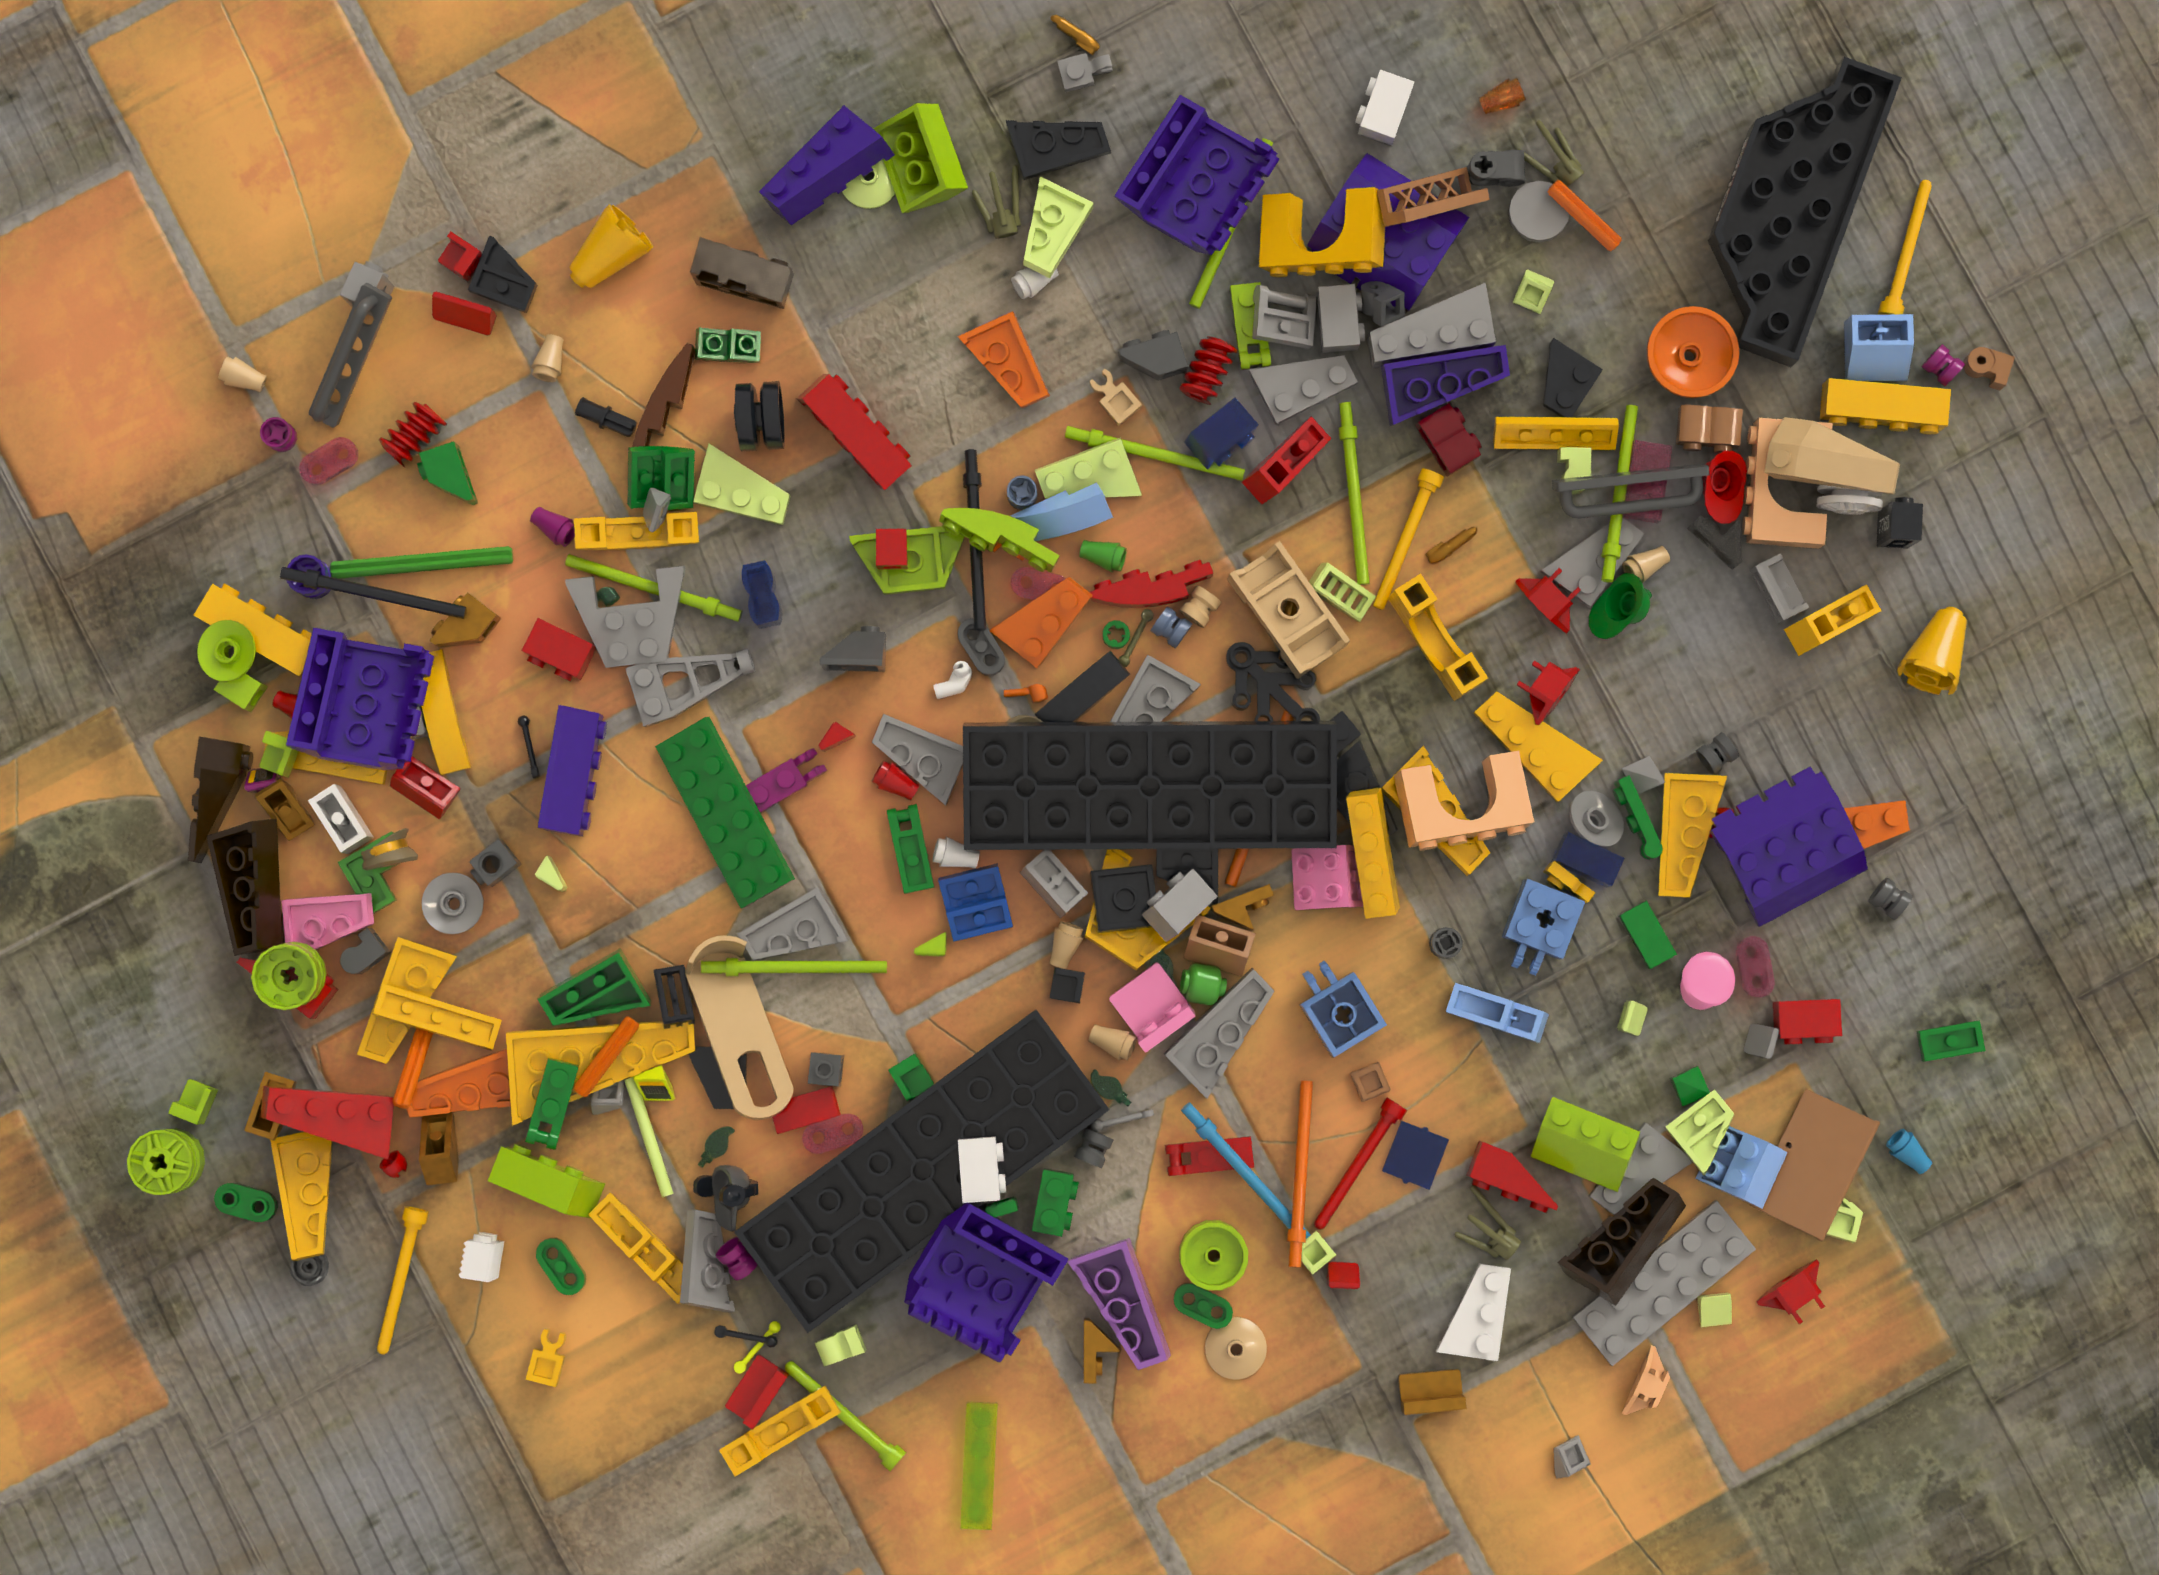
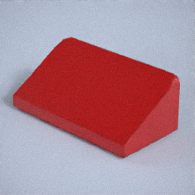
(463, 313)
(424, 787)

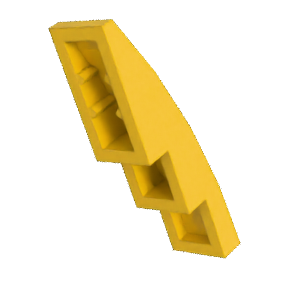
(640, 1244)

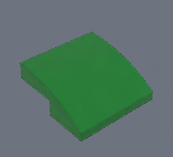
(663, 469)

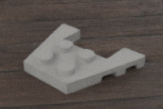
(631, 631)

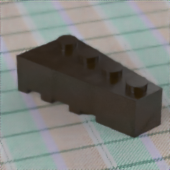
(249, 884)
(1625, 1242)

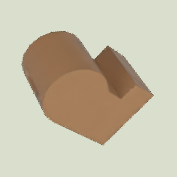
(1989, 364)

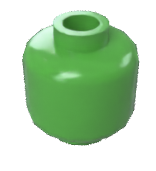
(1202, 984)

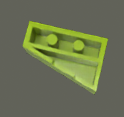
(545, 1181)

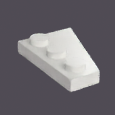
(1479, 1318)

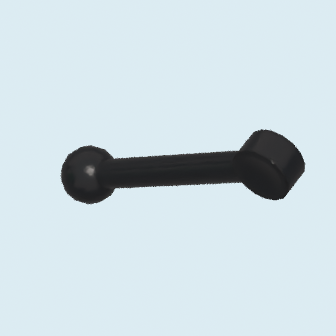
(523, 721)
(721, 1332)

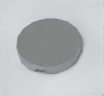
(1536, 213)

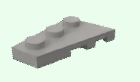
(1301, 385)
(1584, 564)
(1651, 1159)
(703, 1274)

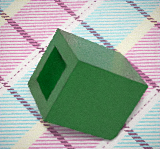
(911, 1077)

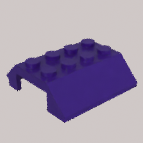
(1196, 178)
(1410, 248)
(359, 701)
(1789, 845)
(979, 1280)

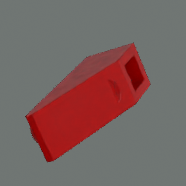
(1504, 1171)

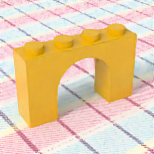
(1357, 247)
(1416, 608)

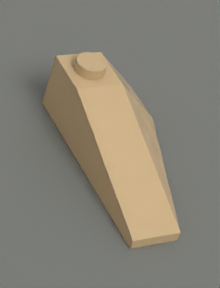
(1821, 456)

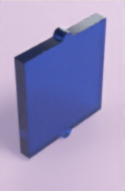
(1415, 1155)

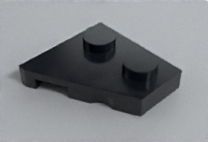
(502, 278)
(1567, 379)
(1203, 861)
(711, 1077)

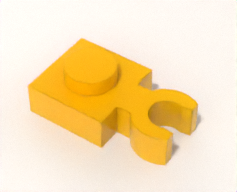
(1560, 878)
(546, 1363)

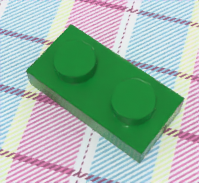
(1950, 1040)

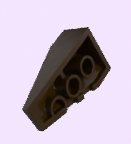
(221, 772)

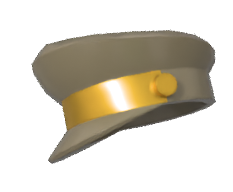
(389, 852)

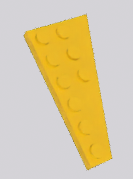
(530, 1051)

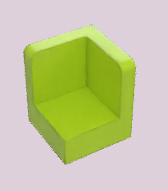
(243, 691)
(277, 756)
(194, 1102)

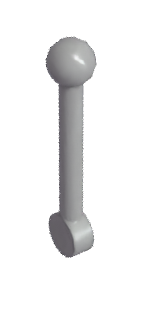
(1097, 1125)

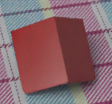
(460, 257)
(891, 549)

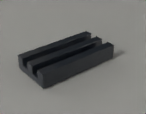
(677, 1019)

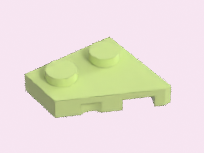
(1702, 1129)

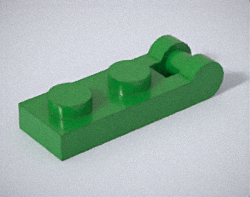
(1638, 819)
(910, 850)
(552, 1102)

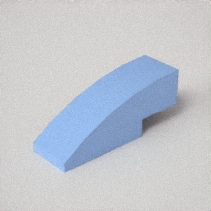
(1066, 512)
(1497, 1012)

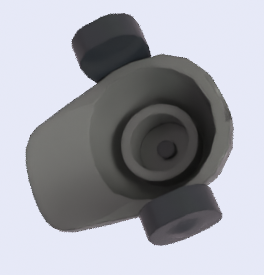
(730, 1191)

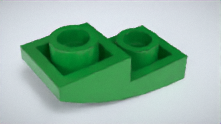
(727, 345)

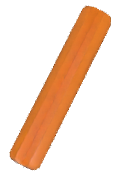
(1584, 215)
(606, 1056)
(412, 1068)

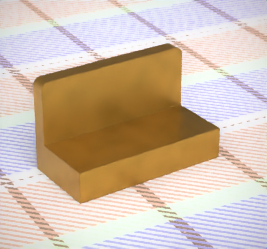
(1431, 1392)

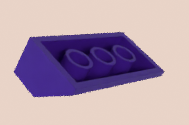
(571, 771)

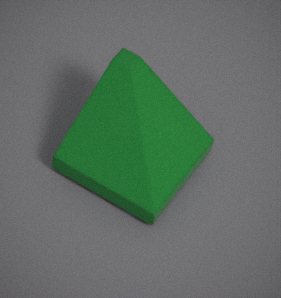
(1689, 1086)

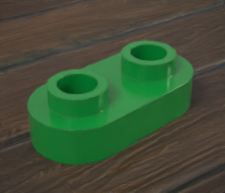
(244, 1202)
(558, 1268)
(1202, 1305)

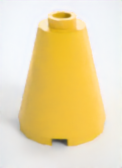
(608, 248)
(1937, 653)

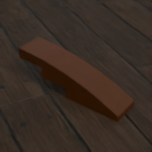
(667, 394)

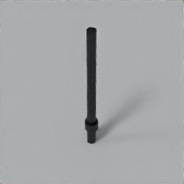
(972, 482)
(314, 579)

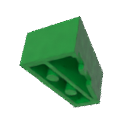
(595, 991)

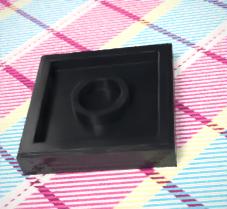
(1122, 897)

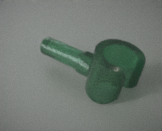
(607, 596)

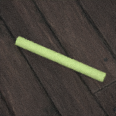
(649, 1138)

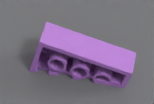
(1121, 1293)

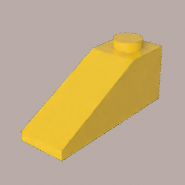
(1832, 620)

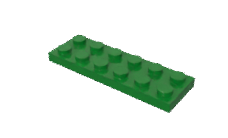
(725, 812)

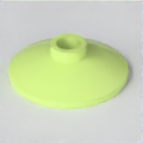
(870, 193)

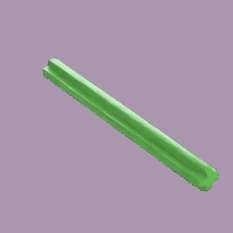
(421, 562)

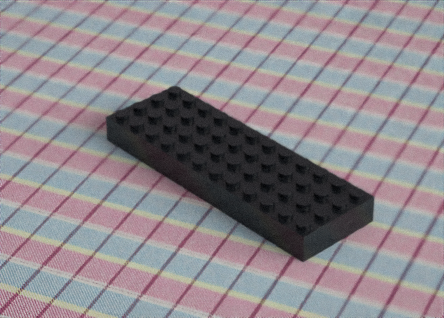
(1150, 785)
(903, 1177)

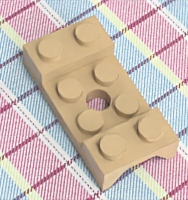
(1302, 638)

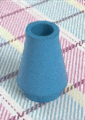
(1908, 1150)

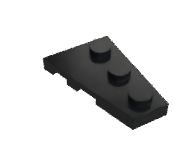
(1054, 146)
(1356, 774)

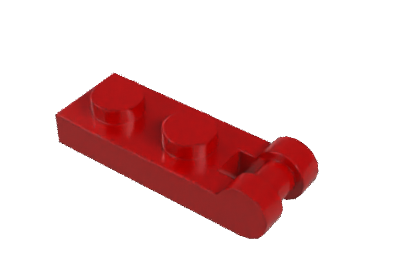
(1205, 1156)

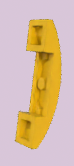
(633, 533)
(442, 719)
(779, 1430)

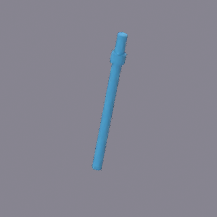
(1207, 1130)

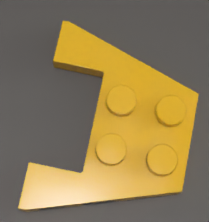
(1129, 946)

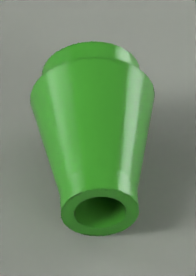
(1104, 554)

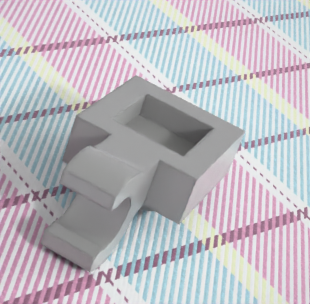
(1079, 71)

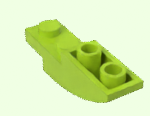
(989, 527)

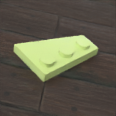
(1054, 225)
(1101, 464)
(738, 490)

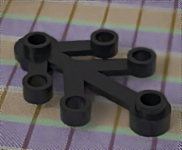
(1267, 682)

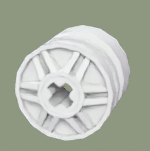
(1848, 500)

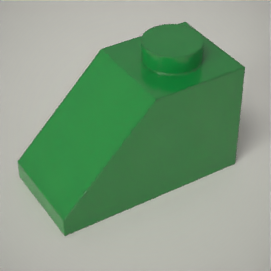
(447, 471)

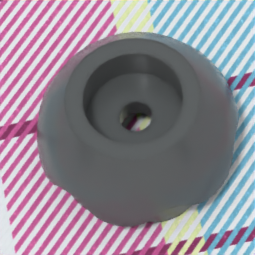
(313, 1276)

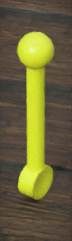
(741, 1366)

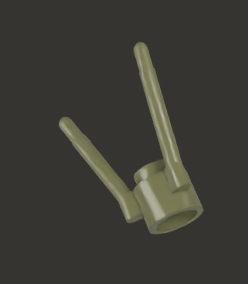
(1568, 169)
(1003, 222)
(1501, 1241)

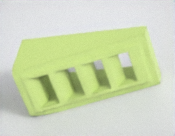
(1346, 582)

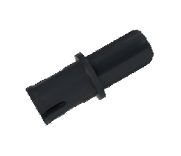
(605, 417)

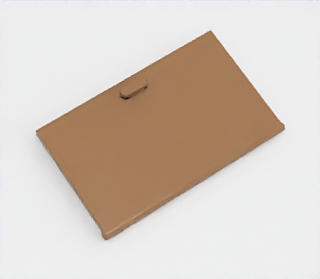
(1820, 1163)

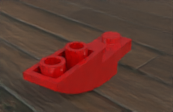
(1139, 592)

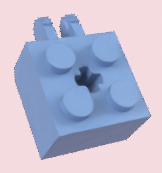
(1524, 927)
(1322, 1009)

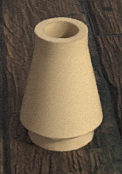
(549, 359)
(239, 374)
(1646, 563)
(1065, 943)
(1113, 1041)

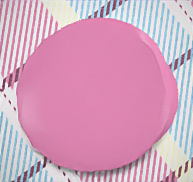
(1707, 981)

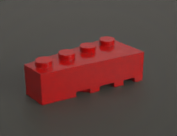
(855, 430)
(341, 1117)

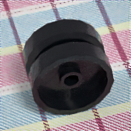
(759, 416)

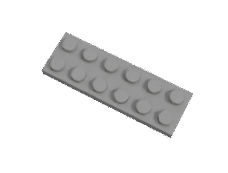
(1667, 1283)

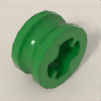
(1118, 626)

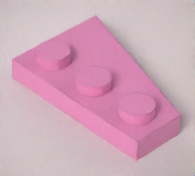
(326, 918)

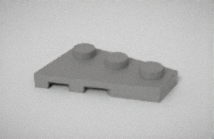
(1154, 693)
(921, 754)
(794, 928)

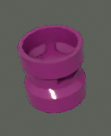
(1938, 360)
(273, 430)
(736, 1258)

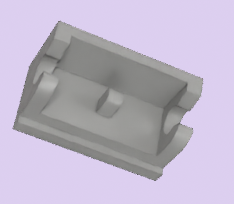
(1778, 588)
(1053, 882)

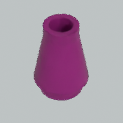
(554, 526)

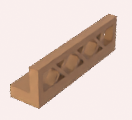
(1434, 205)

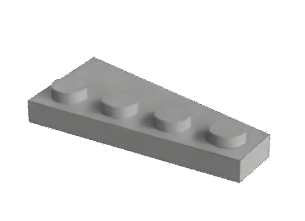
(1213, 1039)

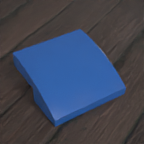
(975, 902)

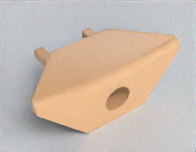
(1648, 1384)

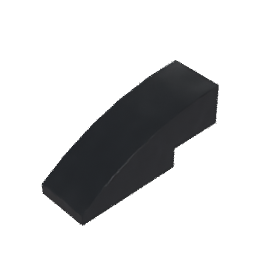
(1085, 691)

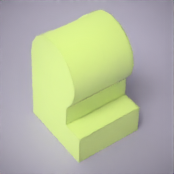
(1577, 462)
(840, 1345)

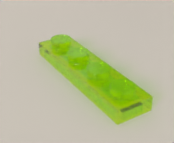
(979, 1465)

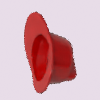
(1725, 486)

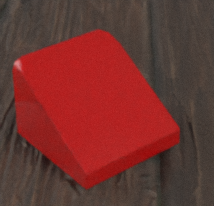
(835, 736)
(1343, 1275)

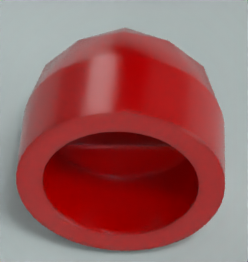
(394, 1164)

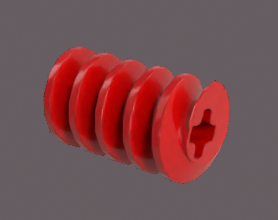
(1207, 369)
(411, 432)

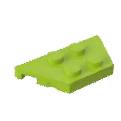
(930, 560)

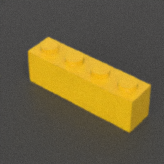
(1885, 405)
(271, 635)
(1373, 853)

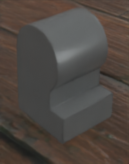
(1377, 299)
(366, 955)

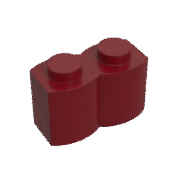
(1448, 439)

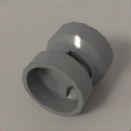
(1717, 753)
(1890, 898)
(1440, 942)
(1092, 1155)

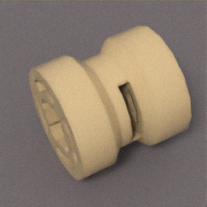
(1200, 606)

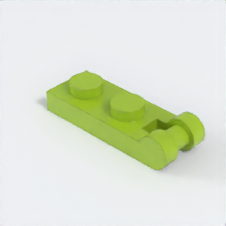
(1243, 315)

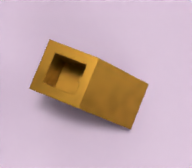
(472, 629)

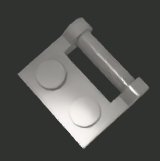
(1281, 325)

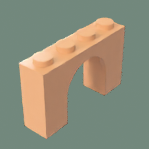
(1766, 519)
(1430, 824)

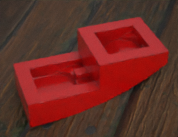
(807, 1110)

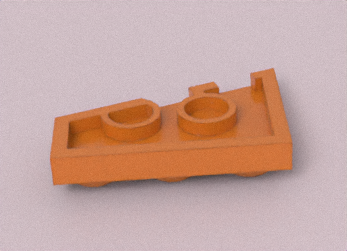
(1008, 358)
(1043, 621)

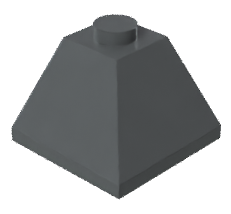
(858, 652)

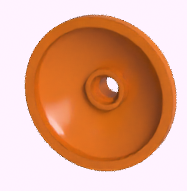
(1709, 340)

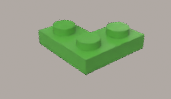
(370, 880)

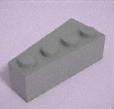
(1440, 329)

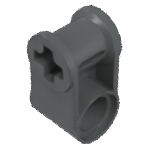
(1501, 168)

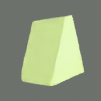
(1533, 291)
(550, 874)
(1632, 1018)
(1316, 1253)
(1715, 1309)

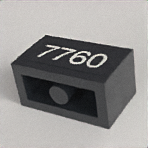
(1900, 524)

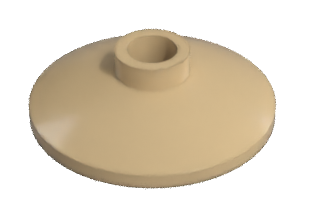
(1253, 1349)

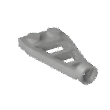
(650, 690)

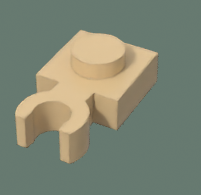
(1118, 401)

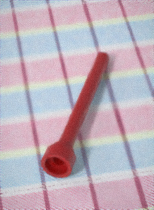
(1390, 1114)

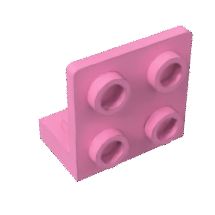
(1325, 878)
(1152, 1006)

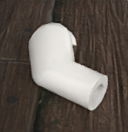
(957, 683)

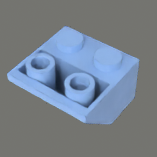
(1878, 347)
(1744, 1167)

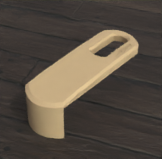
(736, 1025)

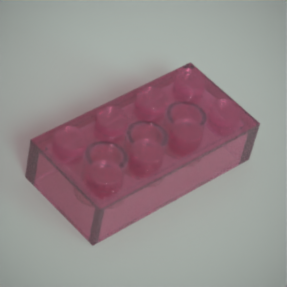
(1644, 457)

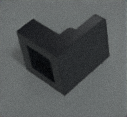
(1067, 985)

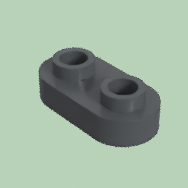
(980, 648)

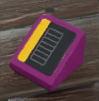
(259, 779)

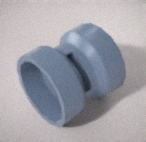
(1020, 488)
(1171, 627)

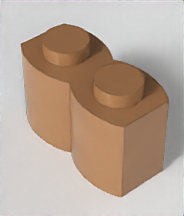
(1709, 427)

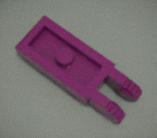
(783, 781)

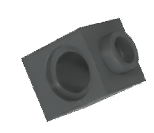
(507, 859)
(825, 1069)

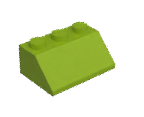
(924, 160)
(1585, 1144)

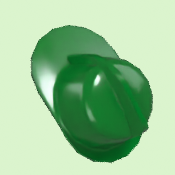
(1619, 606)

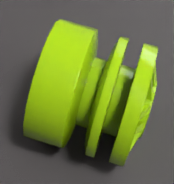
(272, 982)
(182, 1155)

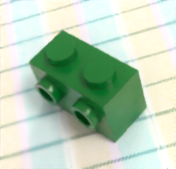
(1053, 1201)

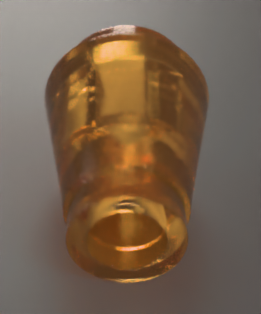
(1503, 96)

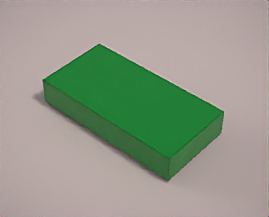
(1647, 935)
(1002, 1207)

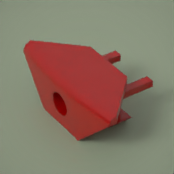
(1549, 599)
(1548, 689)
(1794, 1291)

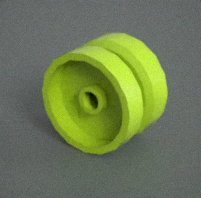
(1213, 1236)

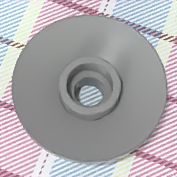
(1596, 818)
(437, 899)

